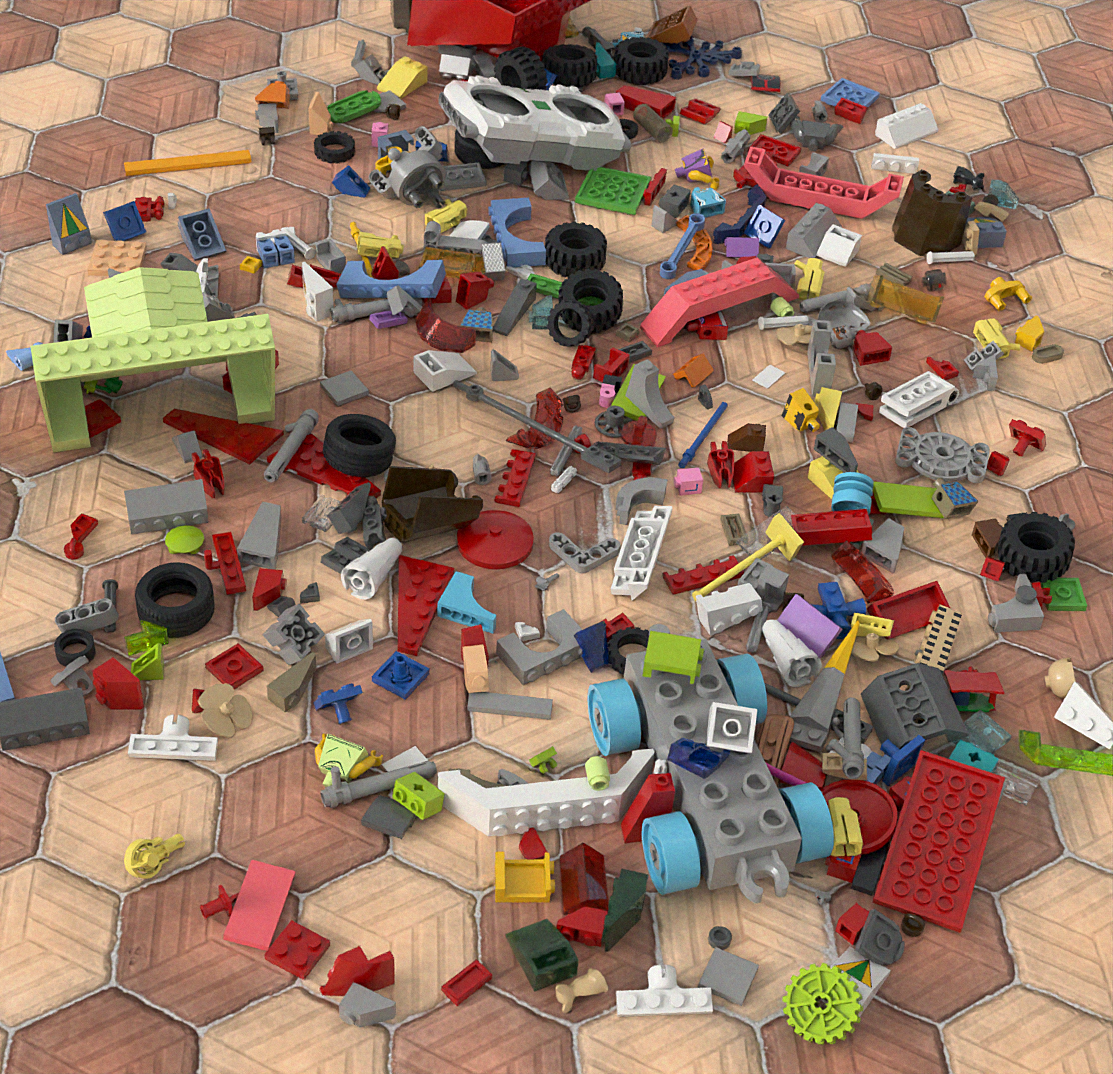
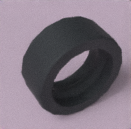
(71, 637)

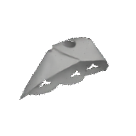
(840, 316)

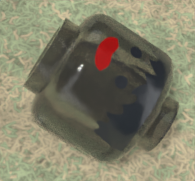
(934, 280)

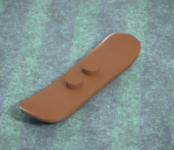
(774, 739)

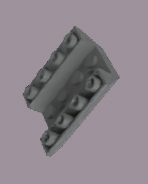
(895, 710)

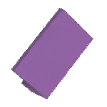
(741, 247)

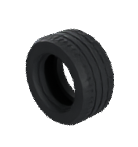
(469, 151)
(359, 445)
(171, 579)

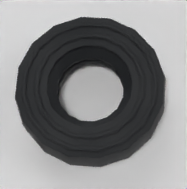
(631, 125)

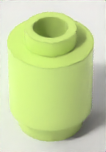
(781, 307)
(597, 773)

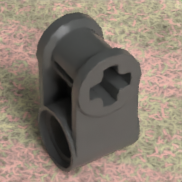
(772, 498)

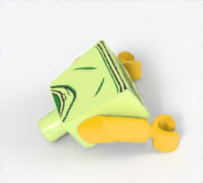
(348, 756)

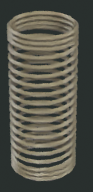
(646, 126)

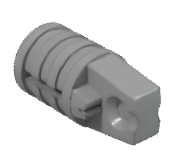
(819, 112)
(481, 470)

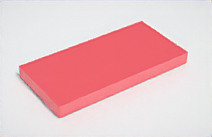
(259, 905)

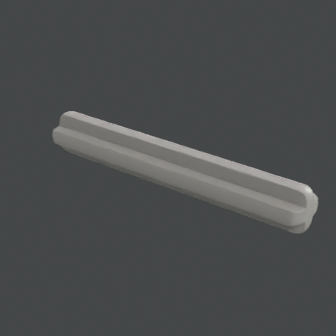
(565, 452)

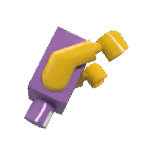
(697, 167)

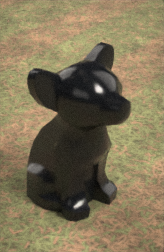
(966, 177)

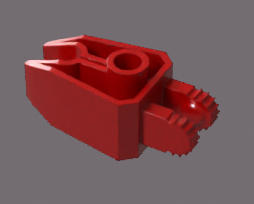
(721, 464)
(209, 471)

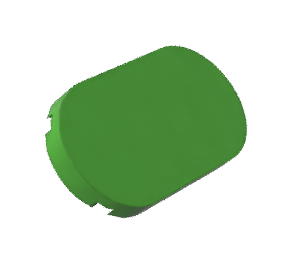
(354, 106)

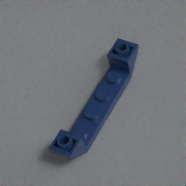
(756, 197)

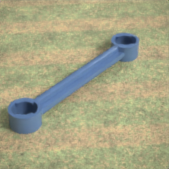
(696, 223)

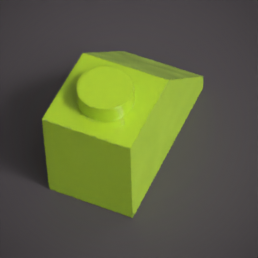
(751, 122)

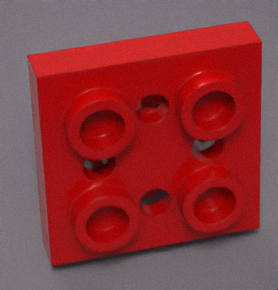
(1026, 436)

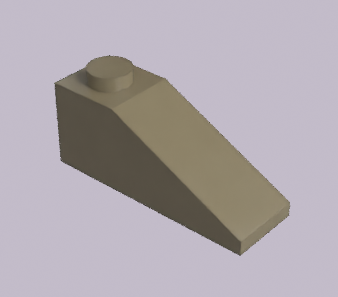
(289, 687)

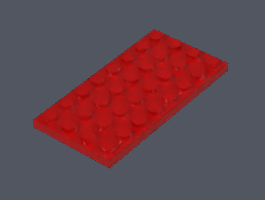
(939, 841)

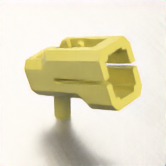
(447, 216)
(370, 245)
(812, 272)
(991, 330)
(845, 828)

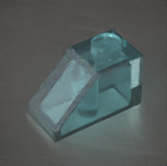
(1004, 193)
(540, 312)

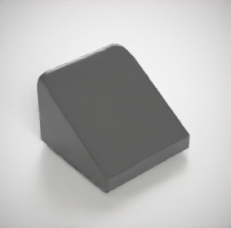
(280, 605)

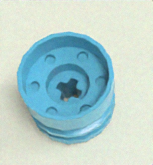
(852, 492)

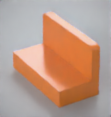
(695, 370)

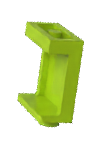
(673, 655)

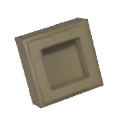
(627, 332)

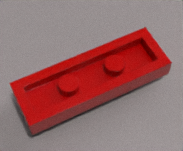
(655, 186)

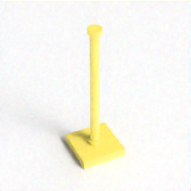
(782, 536)

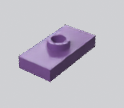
(386, 319)

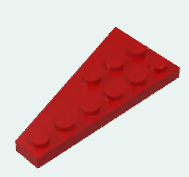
(239, 440)
(312, 465)
(418, 597)

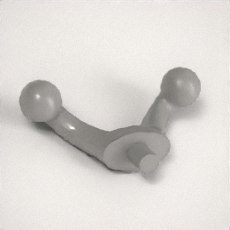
(835, 721)

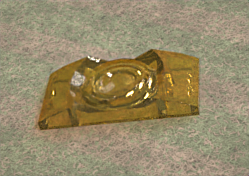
(454, 261)

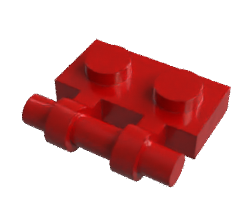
(150, 209)

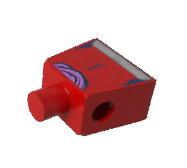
(710, 326)

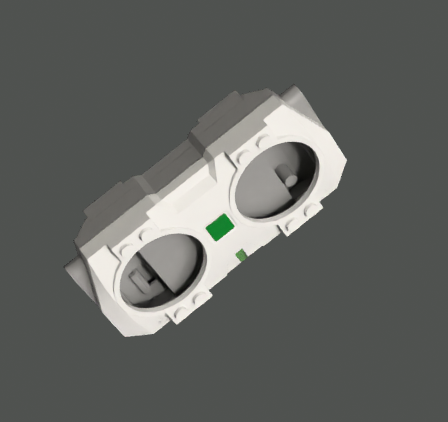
(535, 123)

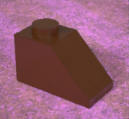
(747, 438)
(987, 536)

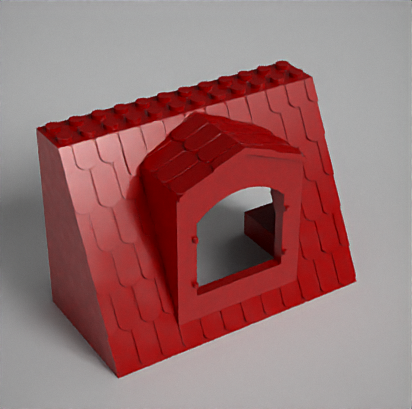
(491, 24)

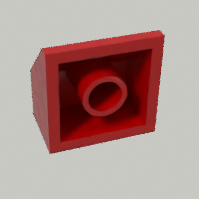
(753, 472)
(117, 686)

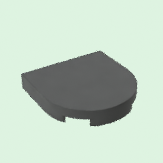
(880, 939)

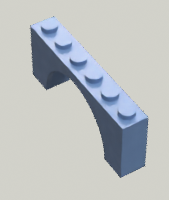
(515, 250)
(420, 284)

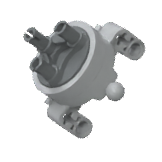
(414, 175)

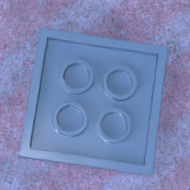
(849, 91)

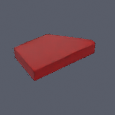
(943, 369)
(83, 526)
(532, 846)

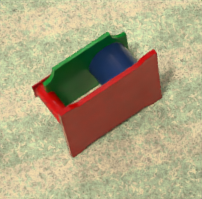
(964, 683)

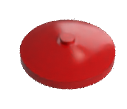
(496, 540)
(873, 807)

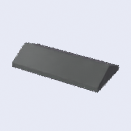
(633, 453)

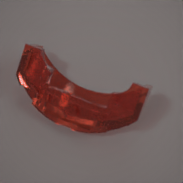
(441, 333)
(548, 414)
(863, 573)

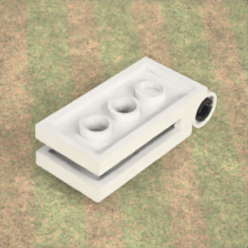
(917, 399)

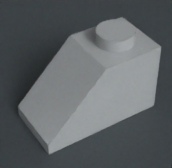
(267, 116)
(365, 1007)

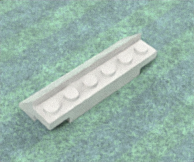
(640, 551)

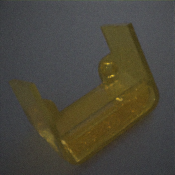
(904, 300)

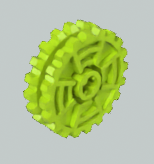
(830, 986)

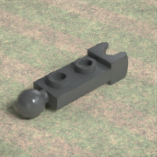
(594, 37)
(373, 523)

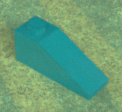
(605, 64)

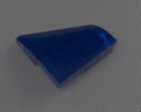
(594, 646)
(696, 757)

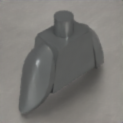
(814, 134)

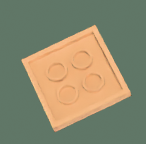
(116, 255)

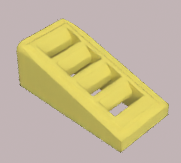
(872, 624)

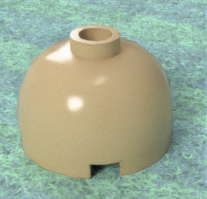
(1060, 677)

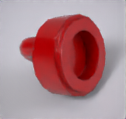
(583, 440)
(74, 549)

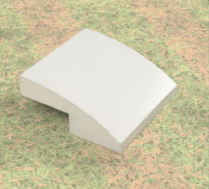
(471, 229)

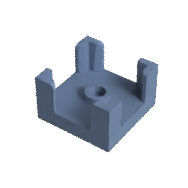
(396, 139)

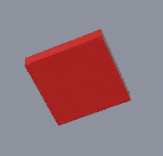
(234, 666)

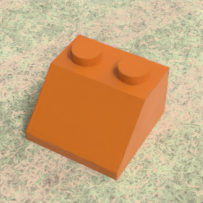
(275, 93)

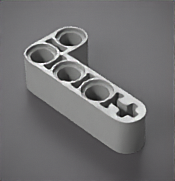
(434, 239)

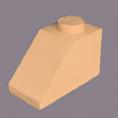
(475, 669)

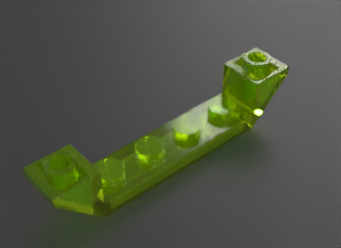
(1064, 757)

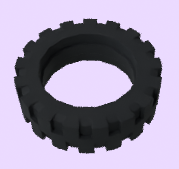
(334, 155)
(553, 326)
(622, 638)

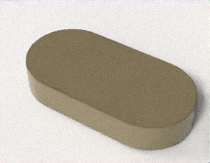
(1047, 353)

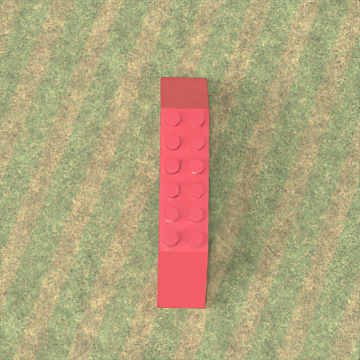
(807, 189)
(712, 294)

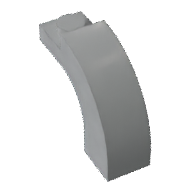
(637, 492)

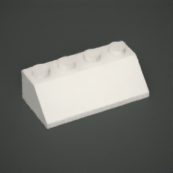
(906, 126)

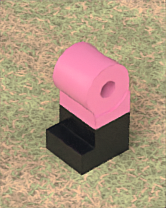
(609, 387)

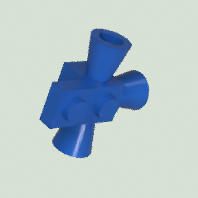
(836, 608)

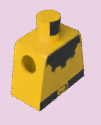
(801, 411)

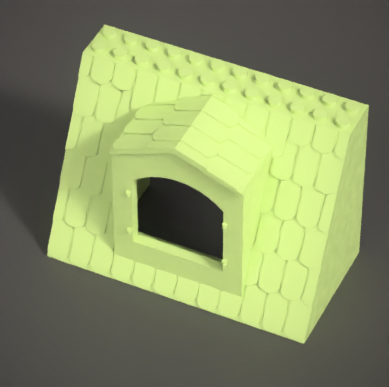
(147, 325)

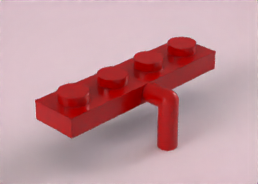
(227, 562)

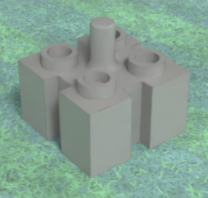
(293, 634)

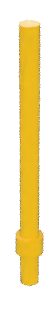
(355, 232)

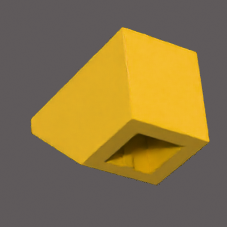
(1030, 334)

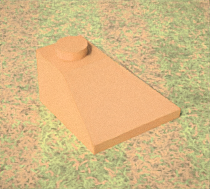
(319, 116)

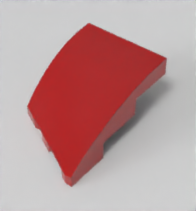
(804, 766)
(356, 968)

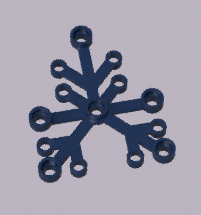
(699, 55)

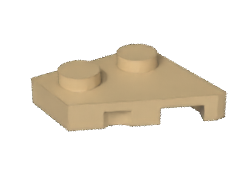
(971, 237)

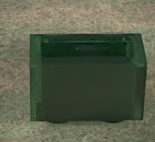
(624, 906)
(543, 954)

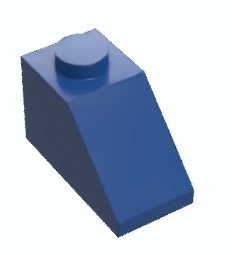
(350, 183)

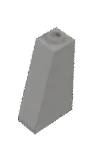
(262, 538)

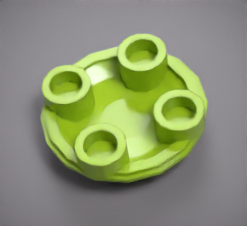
(184, 540)

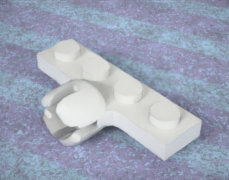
(173, 743)
(663, 997)

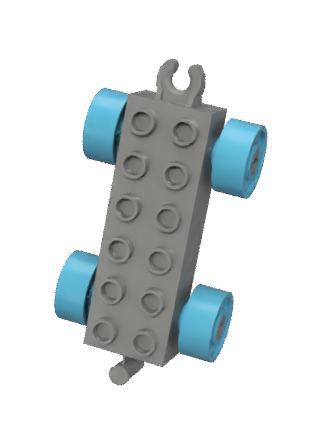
(735, 819)

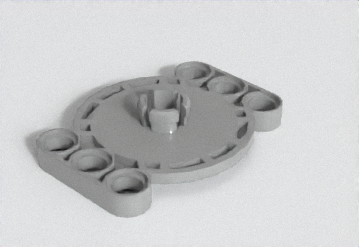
(957, 458)

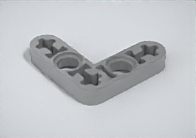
(580, 556)

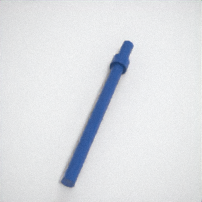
(689, 454)

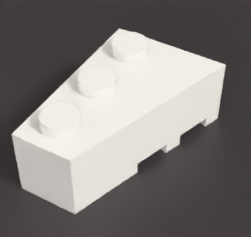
(728, 608)
(1086, 716)

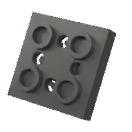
(784, 113)

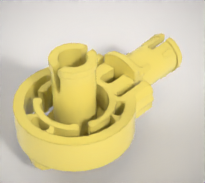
(151, 857)

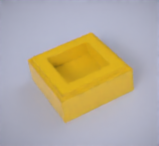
(250, 264)

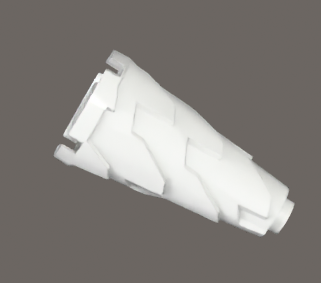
(371, 569)
(792, 656)

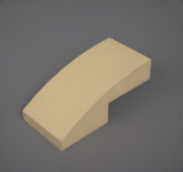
(986, 209)
(833, 766)

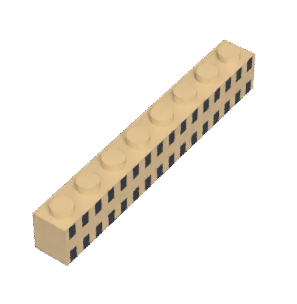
(939, 640)

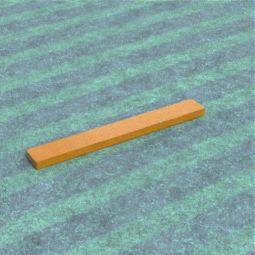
(187, 162)

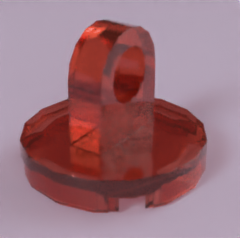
(639, 433)

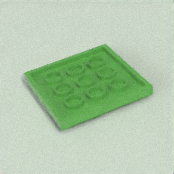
(613, 190)

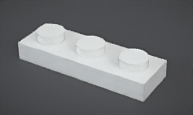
(895, 163)

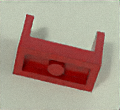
(615, 366)

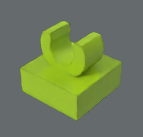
(674, 125)
(543, 758)

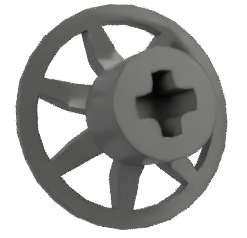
(614, 419)

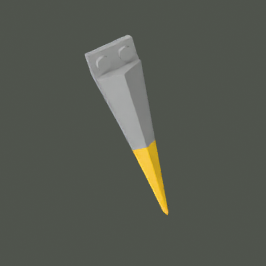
(817, 707)

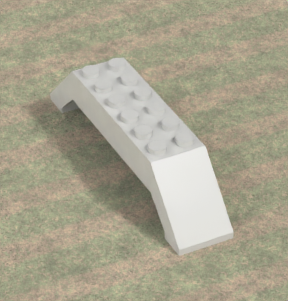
(544, 804)

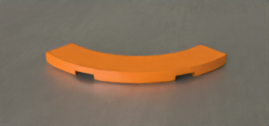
(703, 246)

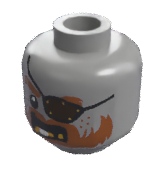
(842, 337)

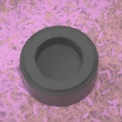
(1026, 594)
(720, 937)

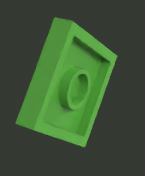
(1066, 595)

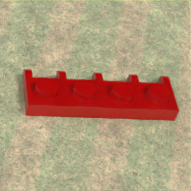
(516, 478)
(699, 577)

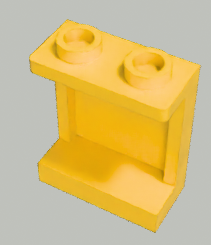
(523, 879)

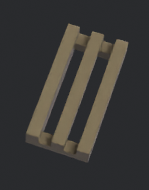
(893, 274)
(730, 517)

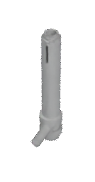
(819, 302)
(350, 312)
(300, 430)
(851, 752)
(345, 792)

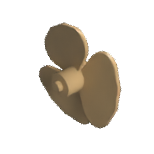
(794, 334)
(868, 647)
(220, 706)

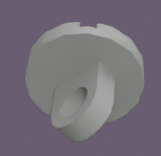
(74, 673)

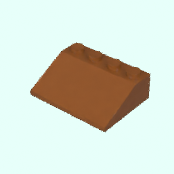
(674, 27)

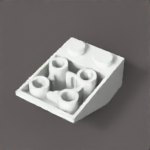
(441, 368)

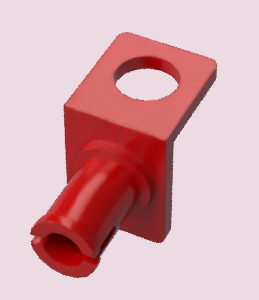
(222, 903)

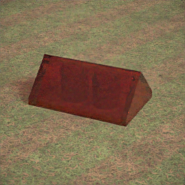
(583, 879)

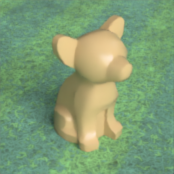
(588, 984)

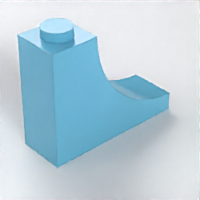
(460, 606)

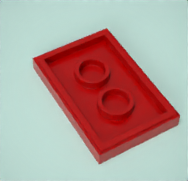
(783, 152)

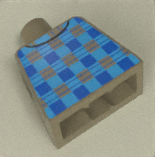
(480, 321)
(953, 499)

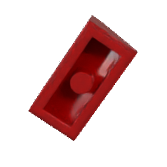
(850, 110)

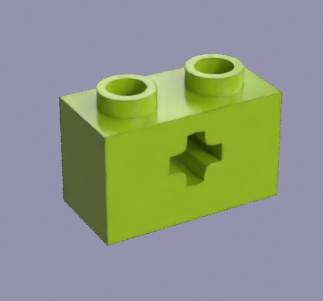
(418, 795)

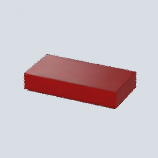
(466, 982)

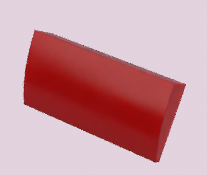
(833, 526)
(909, 609)

